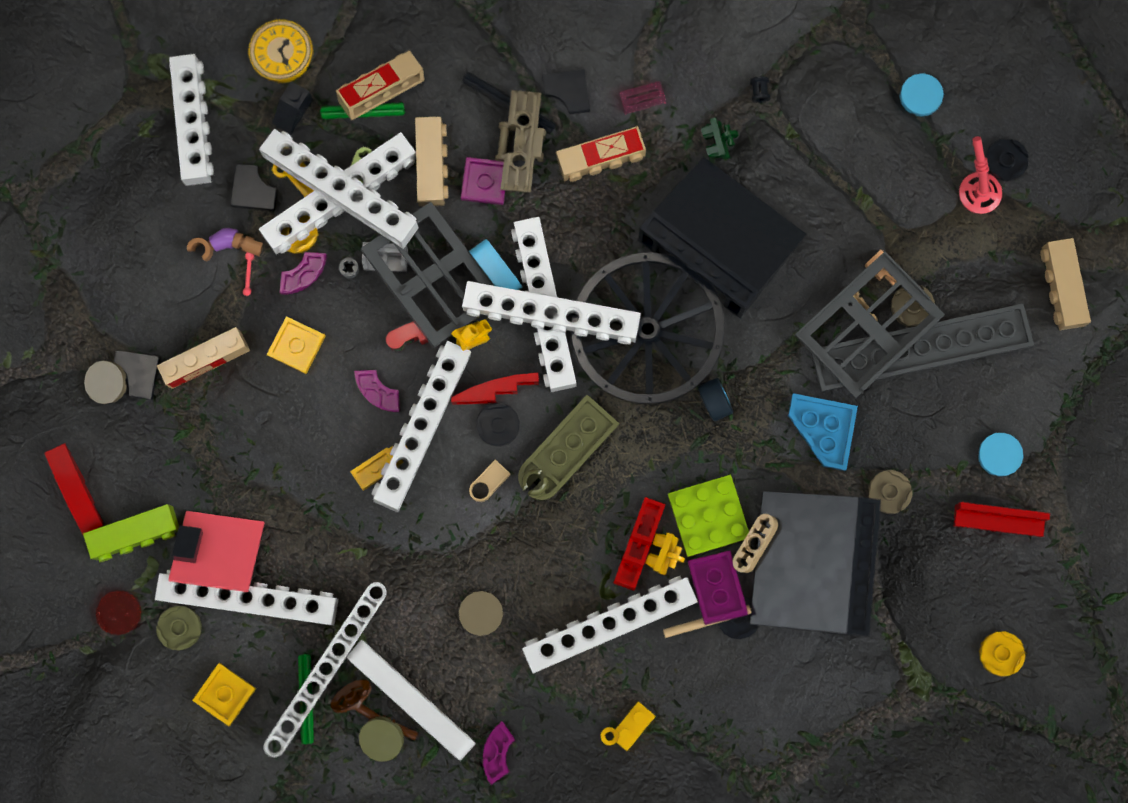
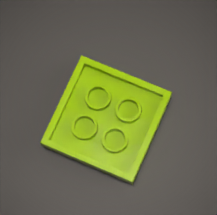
(708, 515)

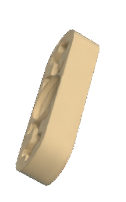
(757, 526)

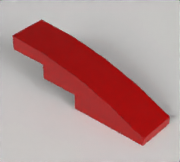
(486, 392)
(73, 488)
(639, 543)

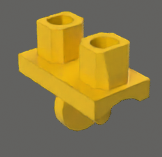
(472, 334)
(668, 555)

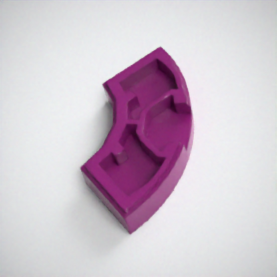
(304, 274)
(376, 392)
(495, 753)

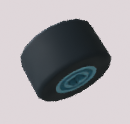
(715, 399)

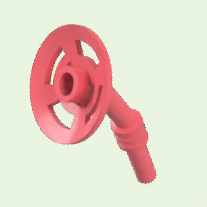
(980, 188)

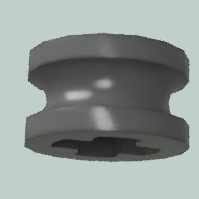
(342, 268)

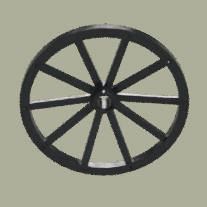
(691, 383)

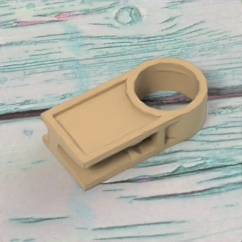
(492, 477)

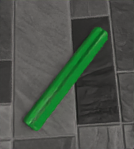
(384, 109)
(307, 731)

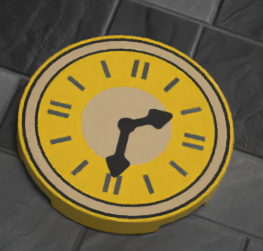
(280, 51)

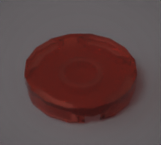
(118, 612)

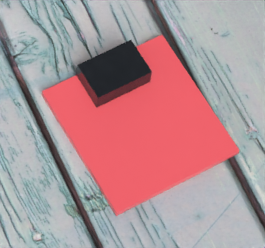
(216, 551)

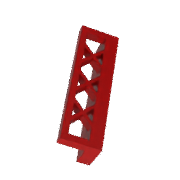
(1000, 519)

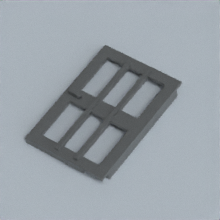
(425, 278)
(870, 324)

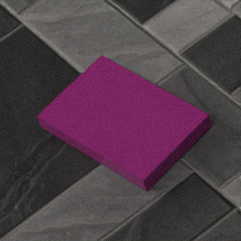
(717, 587)

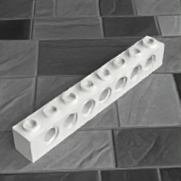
(279, 142)
(308, 205)
(532, 229)
(476, 292)
(394, 498)
(684, 598)
(325, 614)

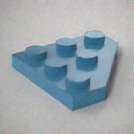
(825, 428)

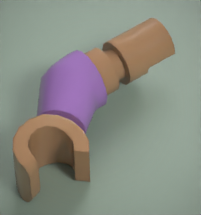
(225, 239)

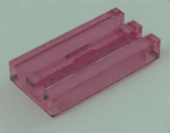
(628, 109)

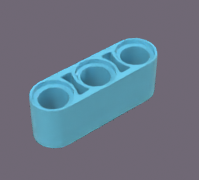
(494, 266)

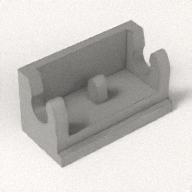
(390, 256)

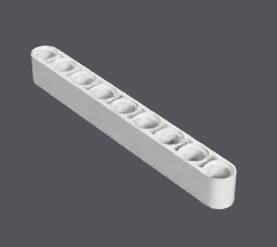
(323, 680)

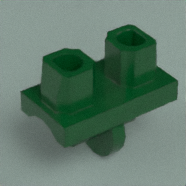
(715, 130)

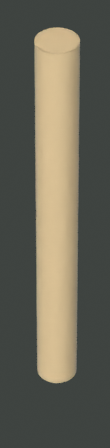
(689, 626)

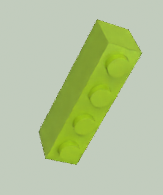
(132, 532)

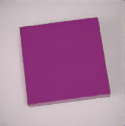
(483, 181)

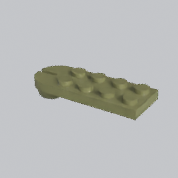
(566, 449)

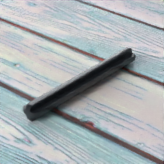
(502, 99)

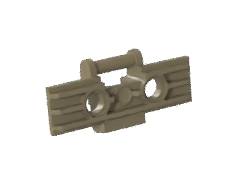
(527, 141)

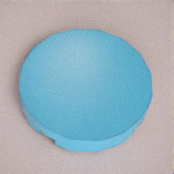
(921, 94)
(1000, 454)

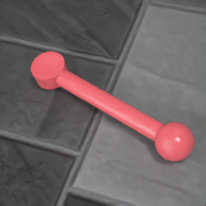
(246, 291)

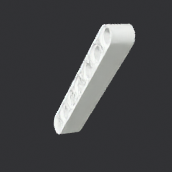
(411, 700)

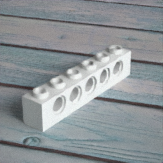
(181, 68)

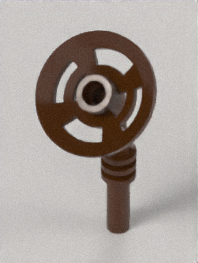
(355, 702)

